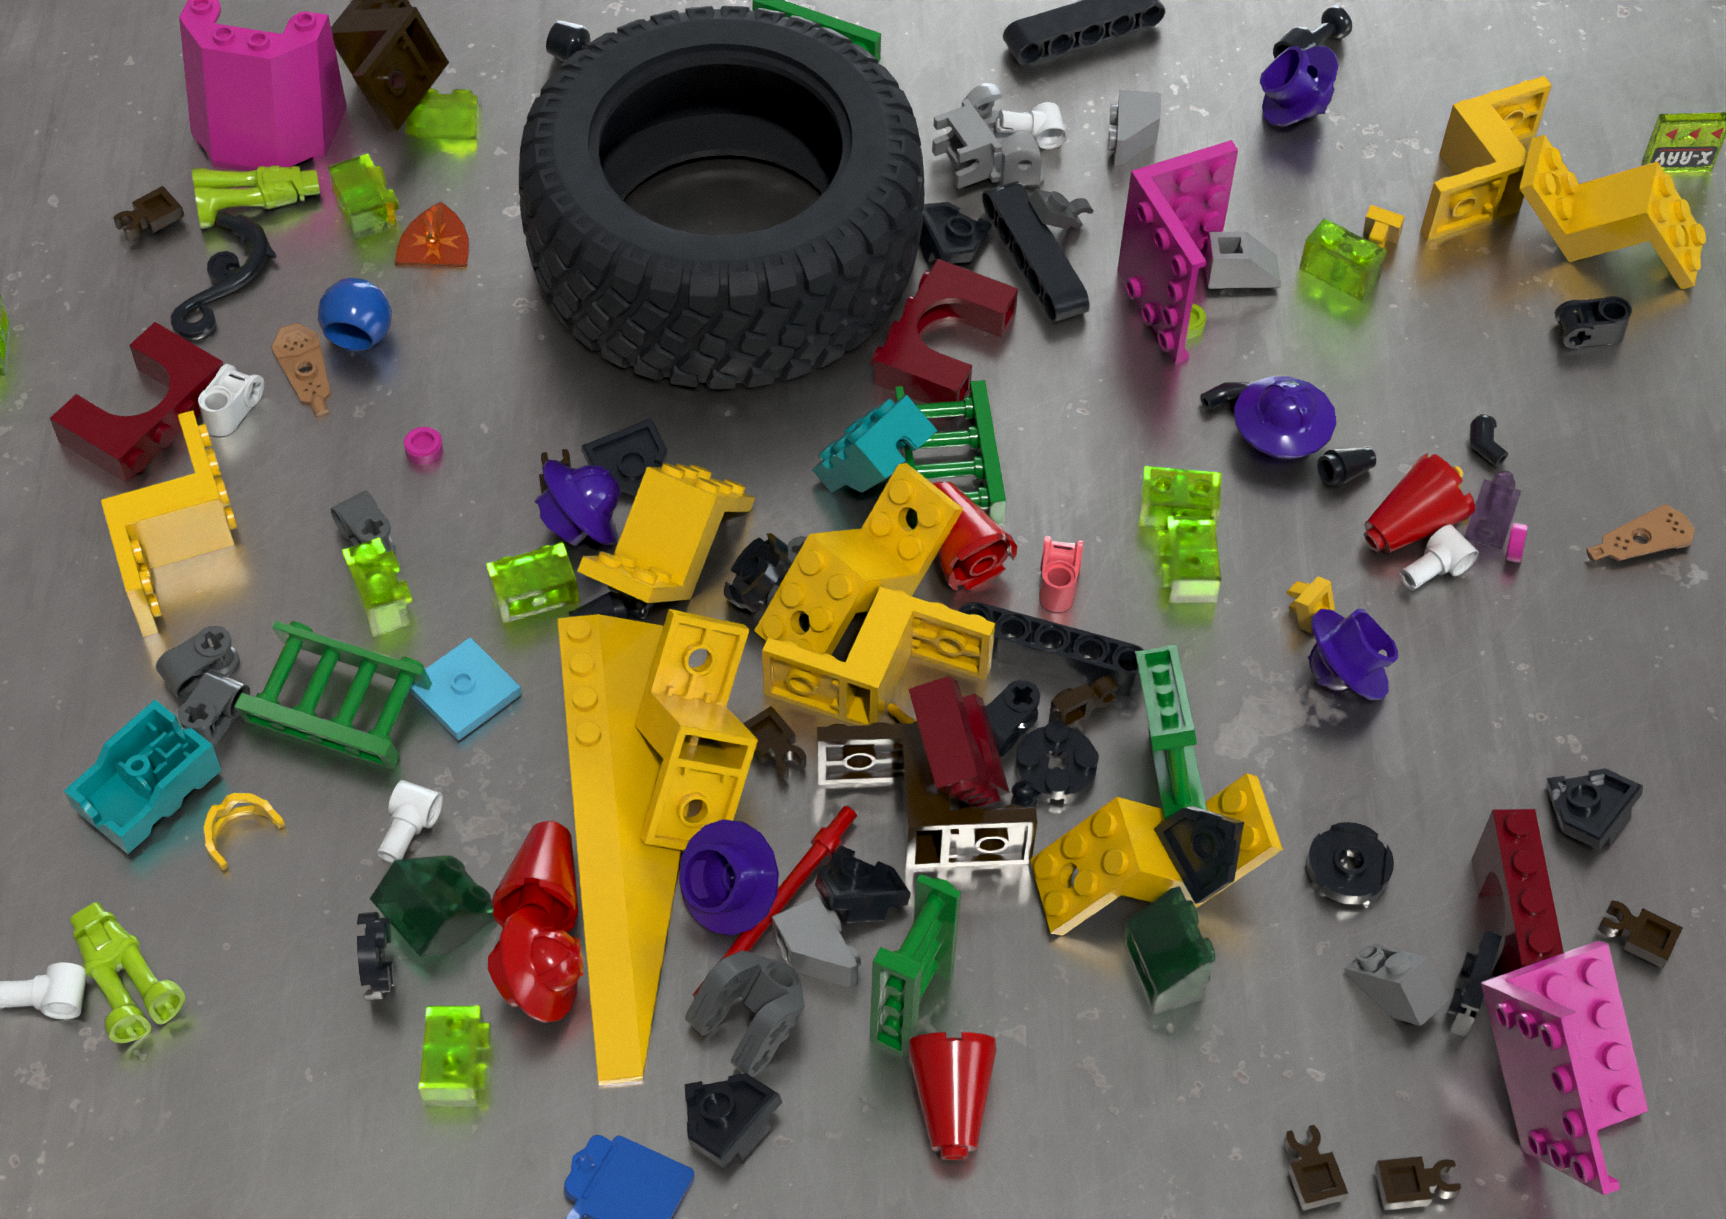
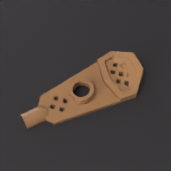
(297, 349)
(1661, 529)

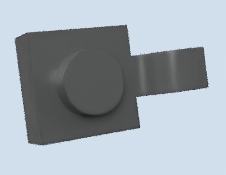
(1056, 210)

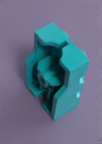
(871, 446)
(142, 776)

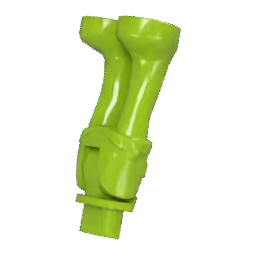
(263, 187)
(107, 951)

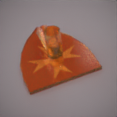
(434, 240)

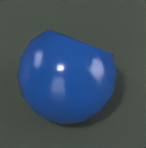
(354, 314)

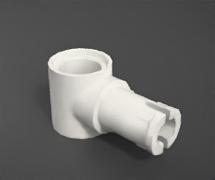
(1042, 122)
(1444, 553)
(410, 811)
(56, 993)

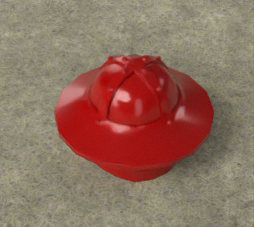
(536, 965)

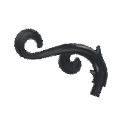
(225, 280)

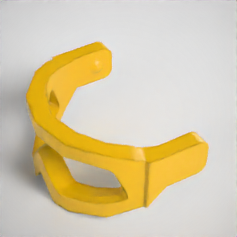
(226, 813)

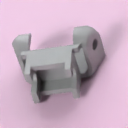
(982, 151)

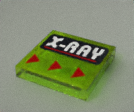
(1686, 141)

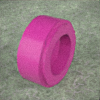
(423, 445)
(1516, 542)

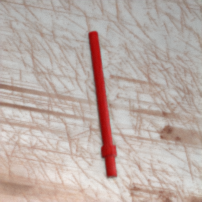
(823, 845)

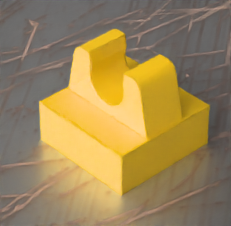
(1383, 225)
(1310, 599)

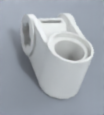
(229, 399)

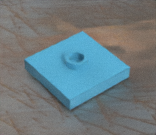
(466, 689)

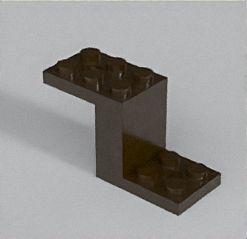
(389, 56)
(931, 830)

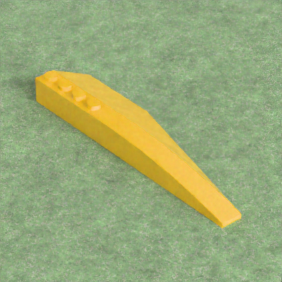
(622, 880)

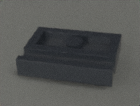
(1475, 969)

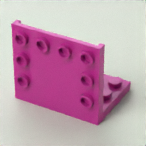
(1167, 236)
(1566, 1058)

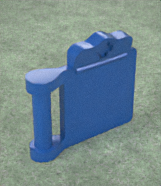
(624, 1181)

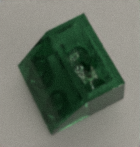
(433, 903)
(1169, 952)

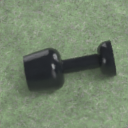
(1334, 23)
(566, 39)

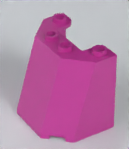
(260, 92)

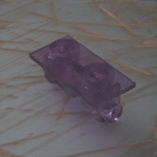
(1494, 511)

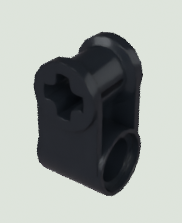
(1595, 322)
(1013, 714)

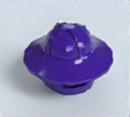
(1298, 84)
(1285, 417)
(579, 502)
(1348, 653)
(728, 877)

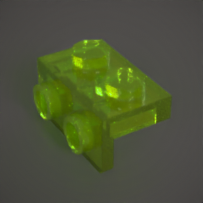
(445, 116)

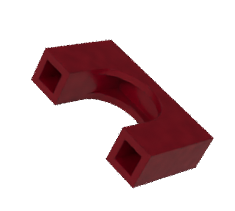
(943, 296)
(129, 442)
(959, 743)
(1514, 866)

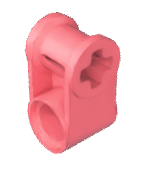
(1059, 574)

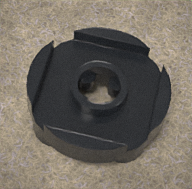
(757, 572)
(1059, 742)
(1345, 885)
(372, 964)

